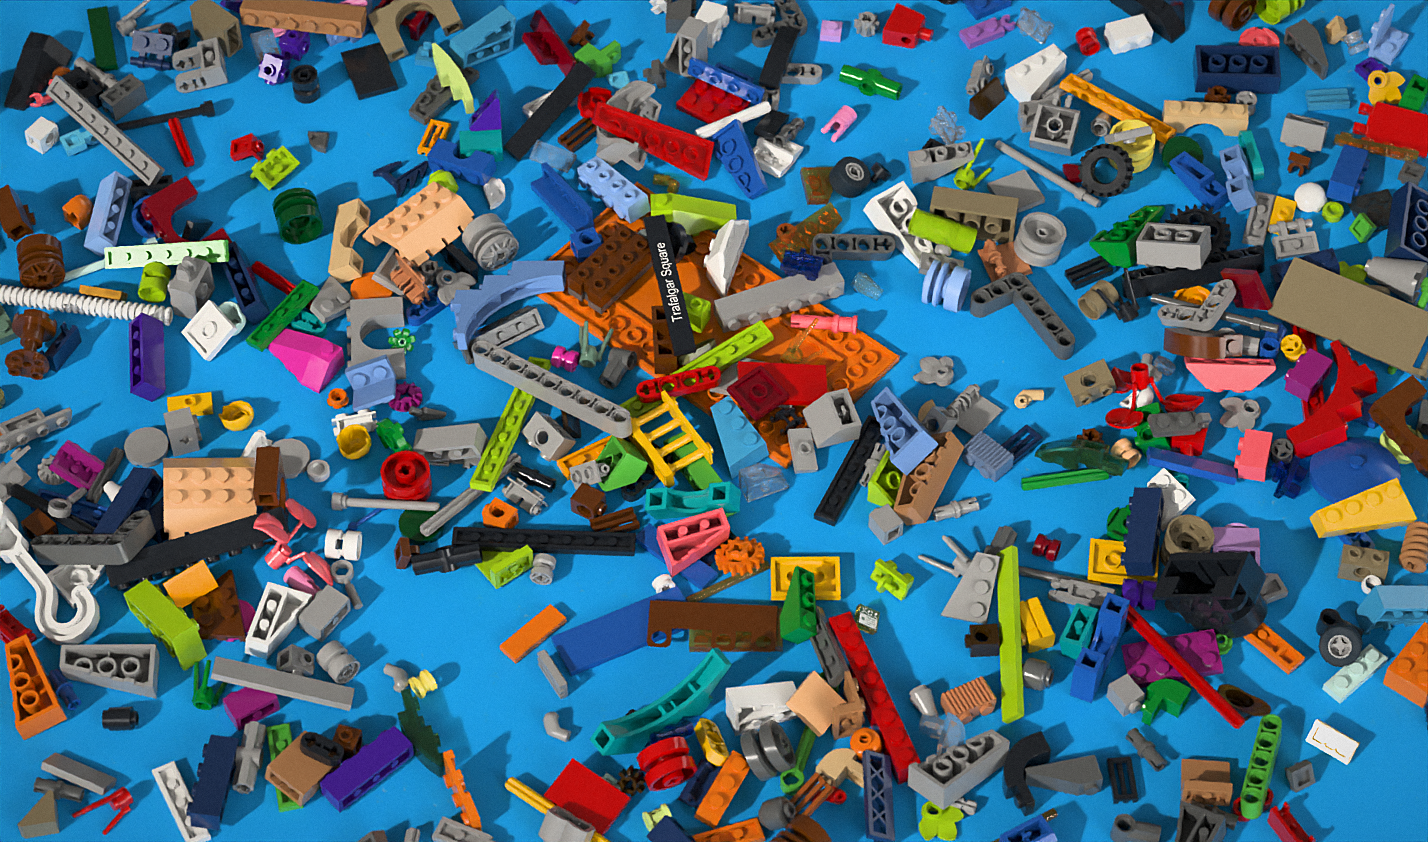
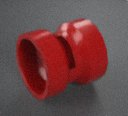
(1087, 40)

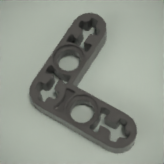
(765, 35)

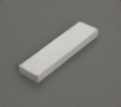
(177, 798)

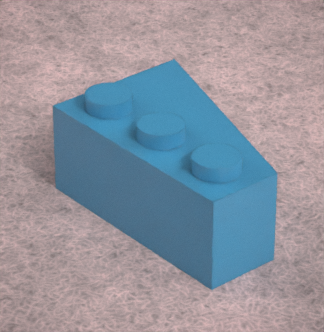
(484, 39)
(738, 437)
(1393, 606)

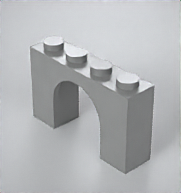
(371, 315)

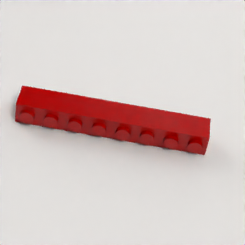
(878, 703)

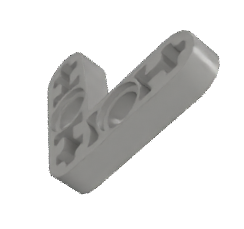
(806, 79)
(1203, 318)

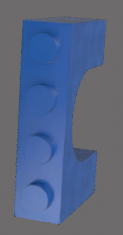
(1094, 662)

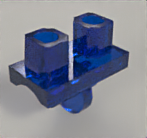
(801, 263)
(1284, 477)

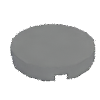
(146, 447)
(294, 456)

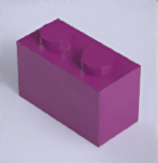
(1308, 374)
(249, 706)

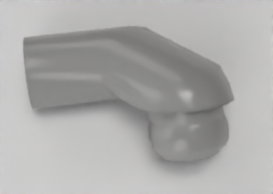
(400, 676)
(553, 729)

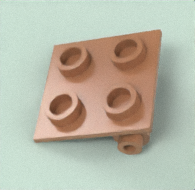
(1001, 260)
(410, 282)

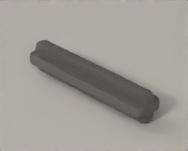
(105, 475)

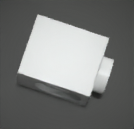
(42, 135)

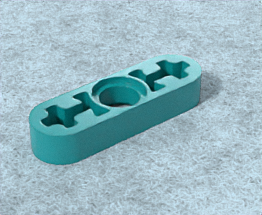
(1251, 152)

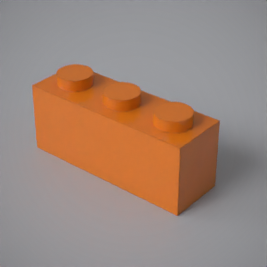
(723, 790)

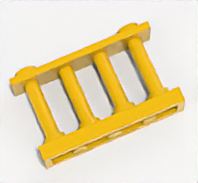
(655, 456)

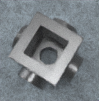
(296, 661)

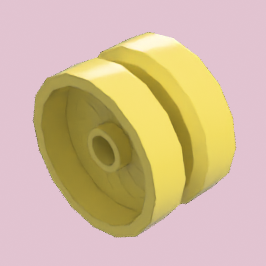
(1139, 151)

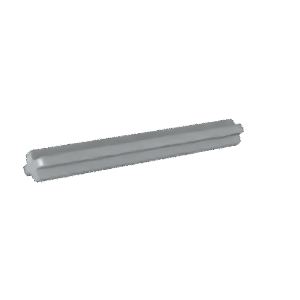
(462, 501)

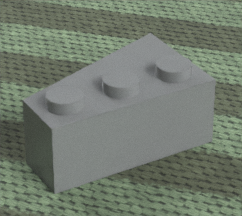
(689, 42)
(451, 444)

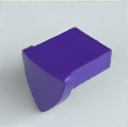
(1369, 65)

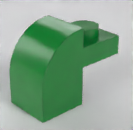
(1164, 695)

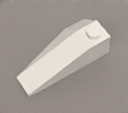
(892, 215)

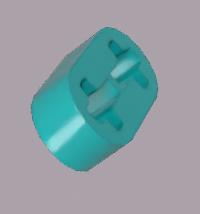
(307, 324)

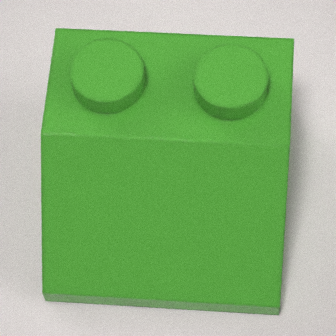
(624, 464)

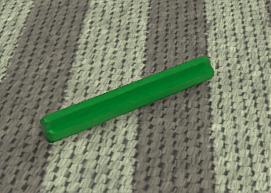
(1063, 478)

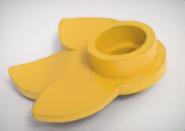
(1387, 90)

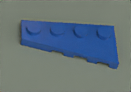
(739, 159)

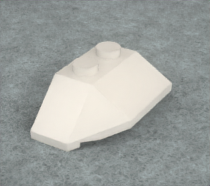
(725, 254)

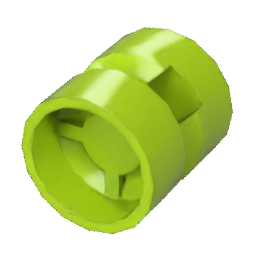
(154, 282)

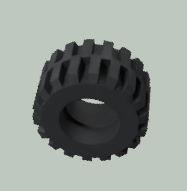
(1088, 176)

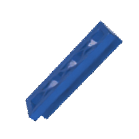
(563, 200)

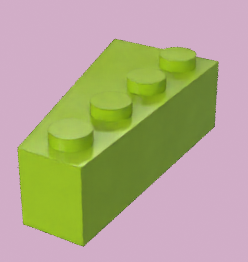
(166, 623)

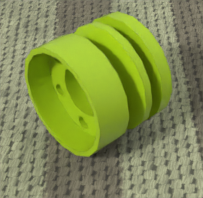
(1277, 10)

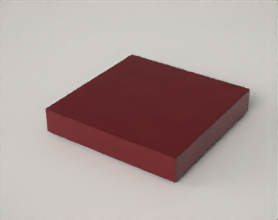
(1249, 289)
(758, 393)

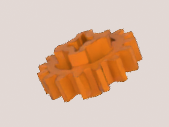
(740, 556)

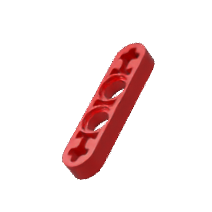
(678, 382)

